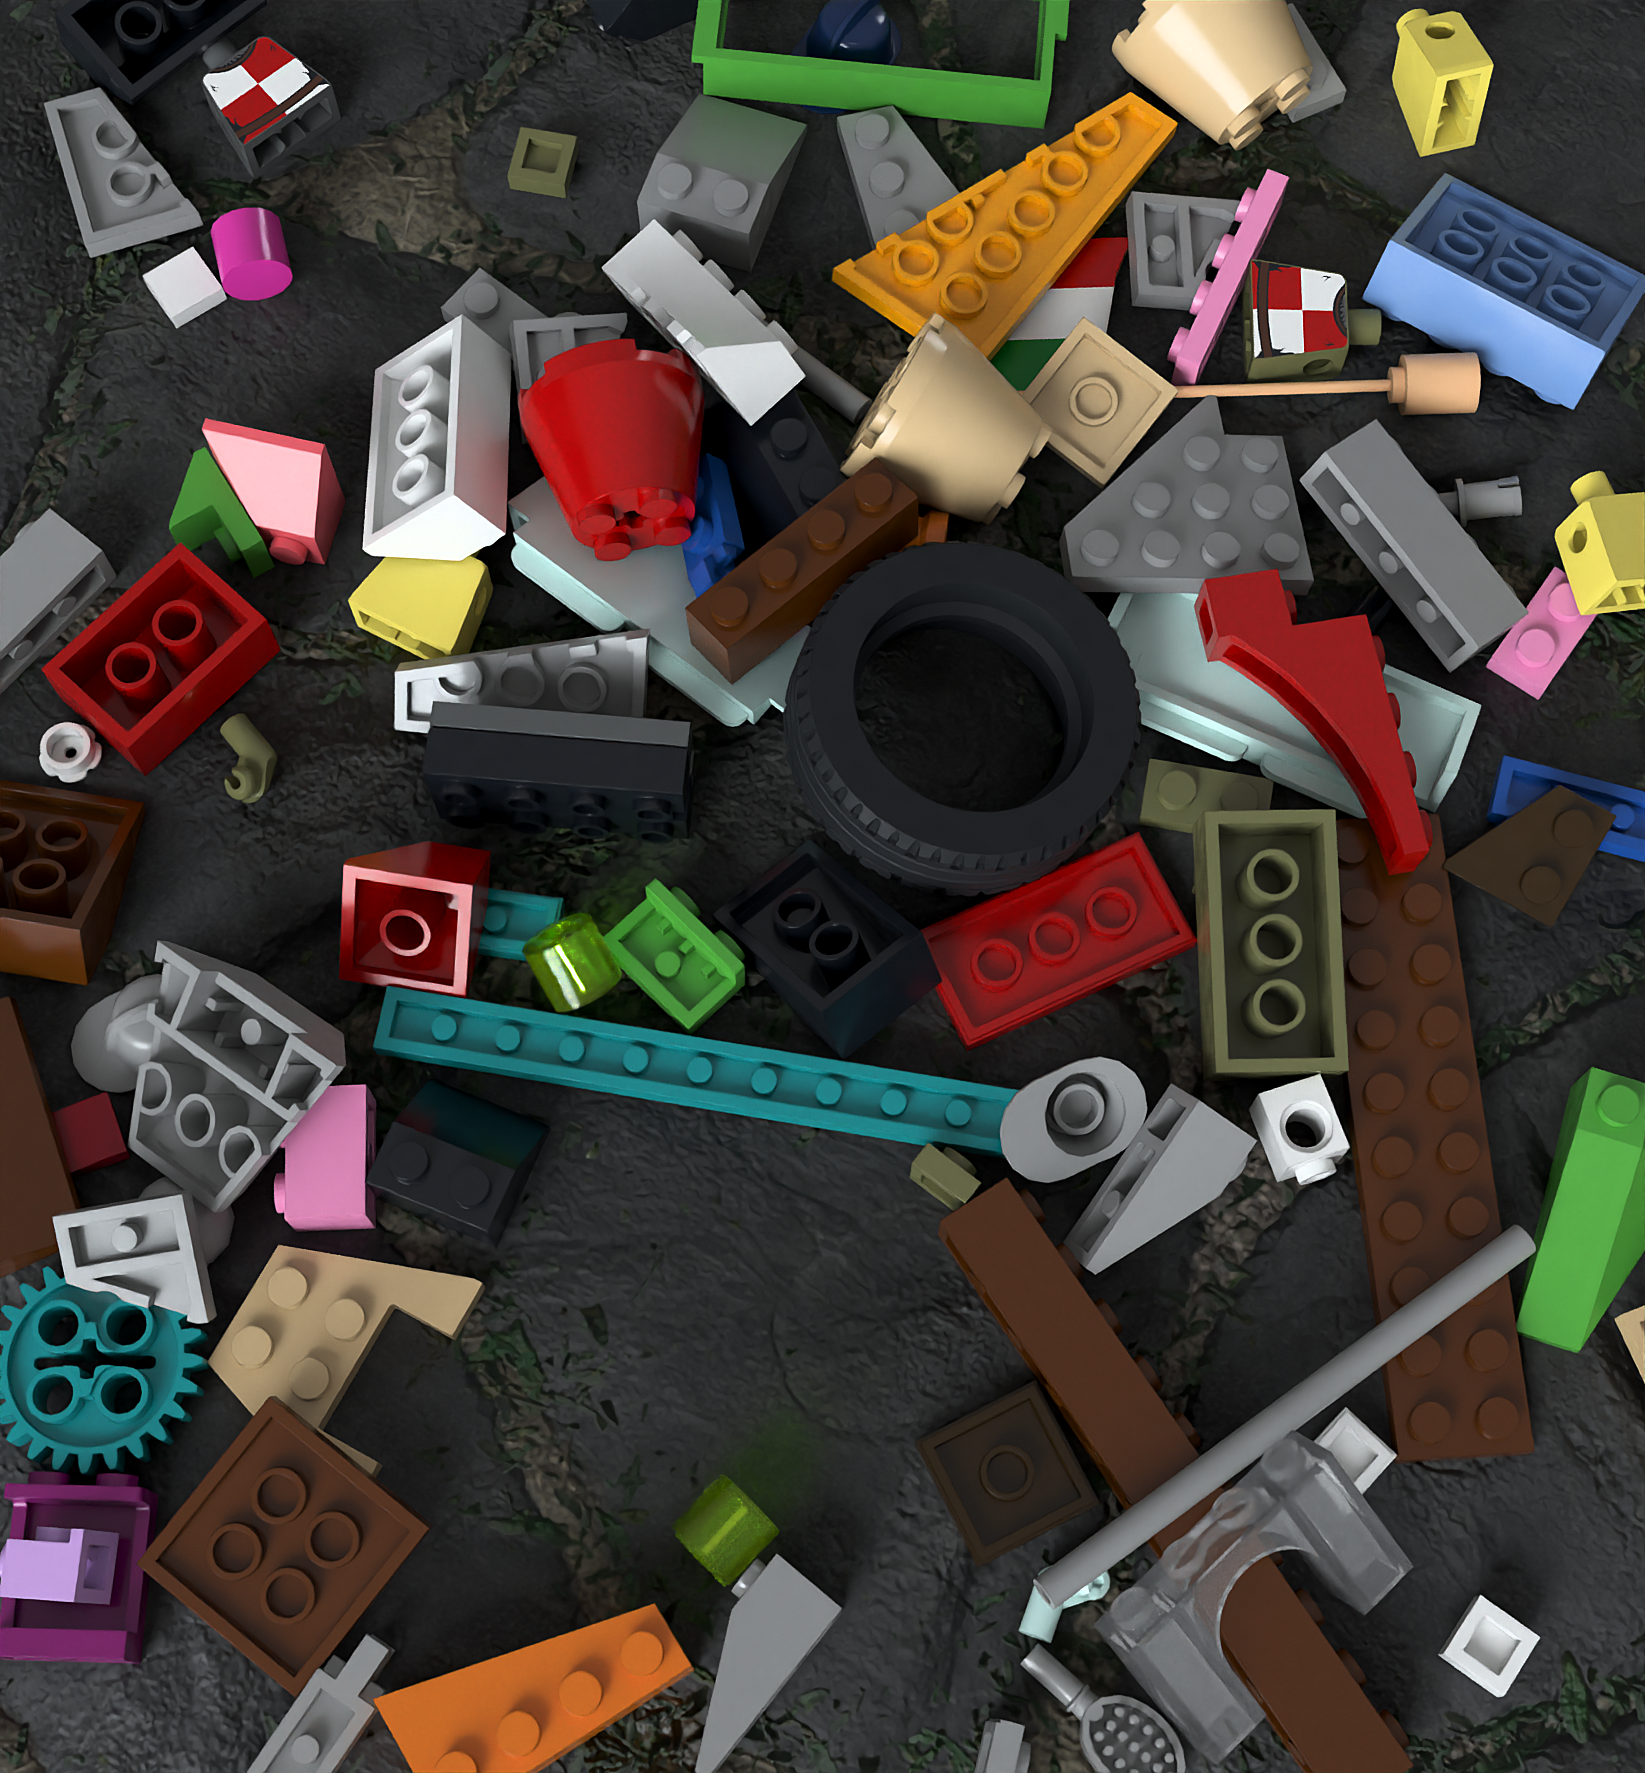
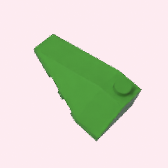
(1590, 1213)

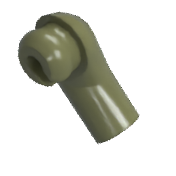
(255, 762)

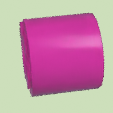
(251, 254)

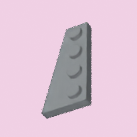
(571, 675)

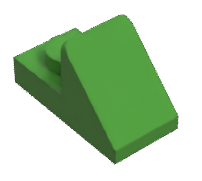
(211, 510)

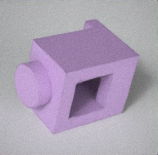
(60, 1566)

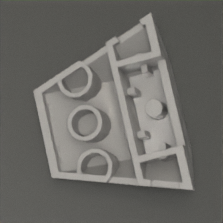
(225, 1074)

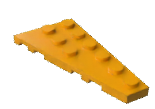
(1012, 234)

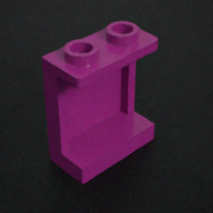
(73, 1629)

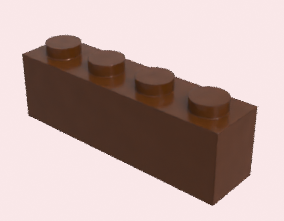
(800, 570)

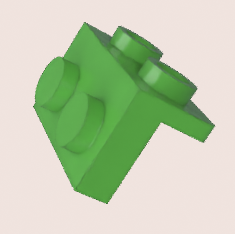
(677, 956)

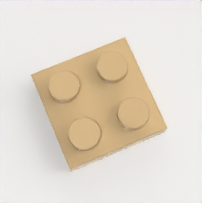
(1097, 401)

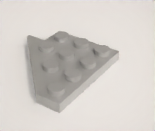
(1191, 514)

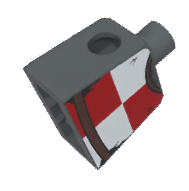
(266, 101)

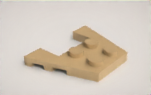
(317, 1321)

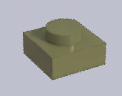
(543, 162)
(945, 1176)

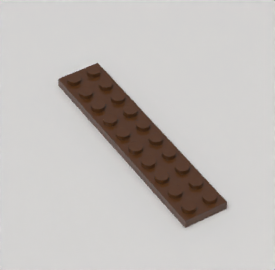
(1423, 1155)

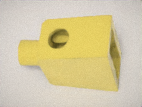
(1440, 80)
(1604, 547)
(424, 603)

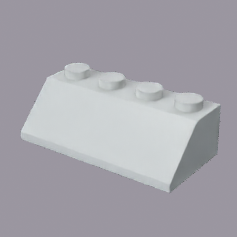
(439, 447)

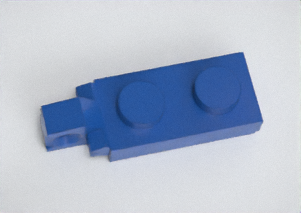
(714, 529)

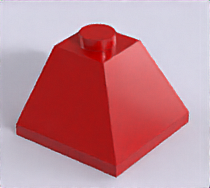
(414, 917)

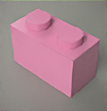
(329, 1162)

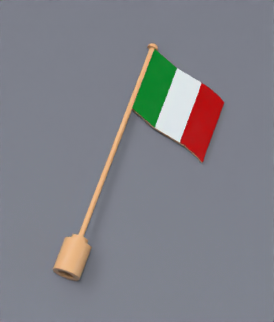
(1086, 288)

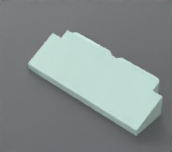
(639, 594)
(1236, 719)

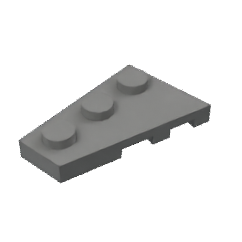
(112, 178)

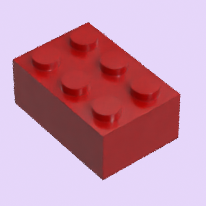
(162, 658)

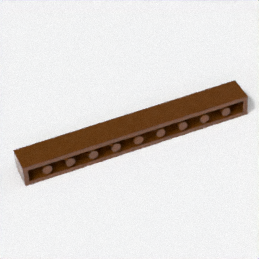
(1137, 1446)

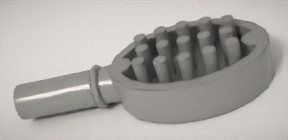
(1114, 1730)

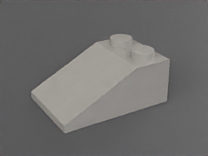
(721, 178)

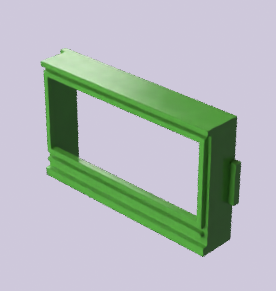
(878, 85)

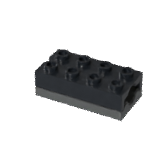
(560, 771)

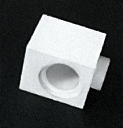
(1306, 1103)

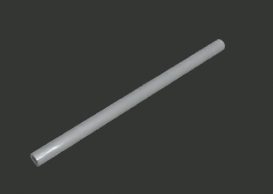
(1282, 1416)

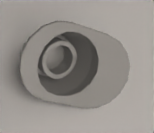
(116, 1037)
(1072, 1119)

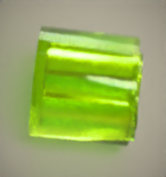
(572, 962)
(724, 1530)

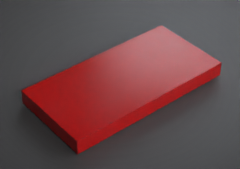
(1055, 940)

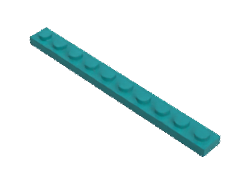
(692, 1071)

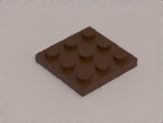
(284, 1545)

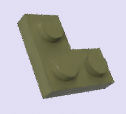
(1180, 793)

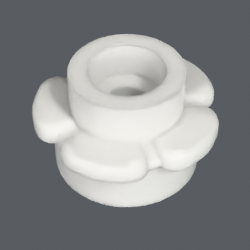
(63, 738)

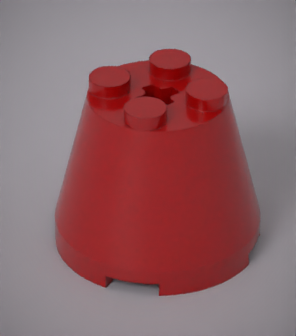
(619, 443)

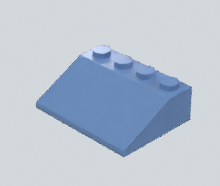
(1505, 289)

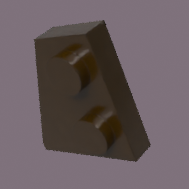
(1536, 853)

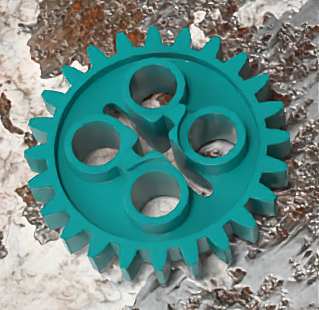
(90, 1423)

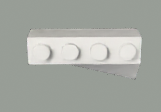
(701, 317)

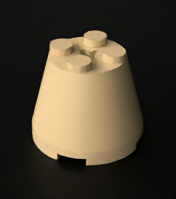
(1219, 62)
(950, 427)

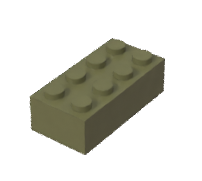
(1269, 945)

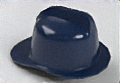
(850, 33)

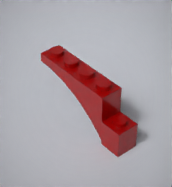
(1334, 686)

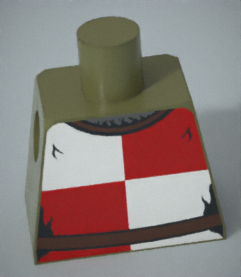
(1299, 323)

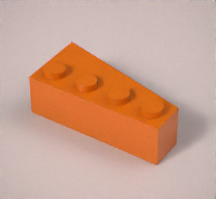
(537, 1700)

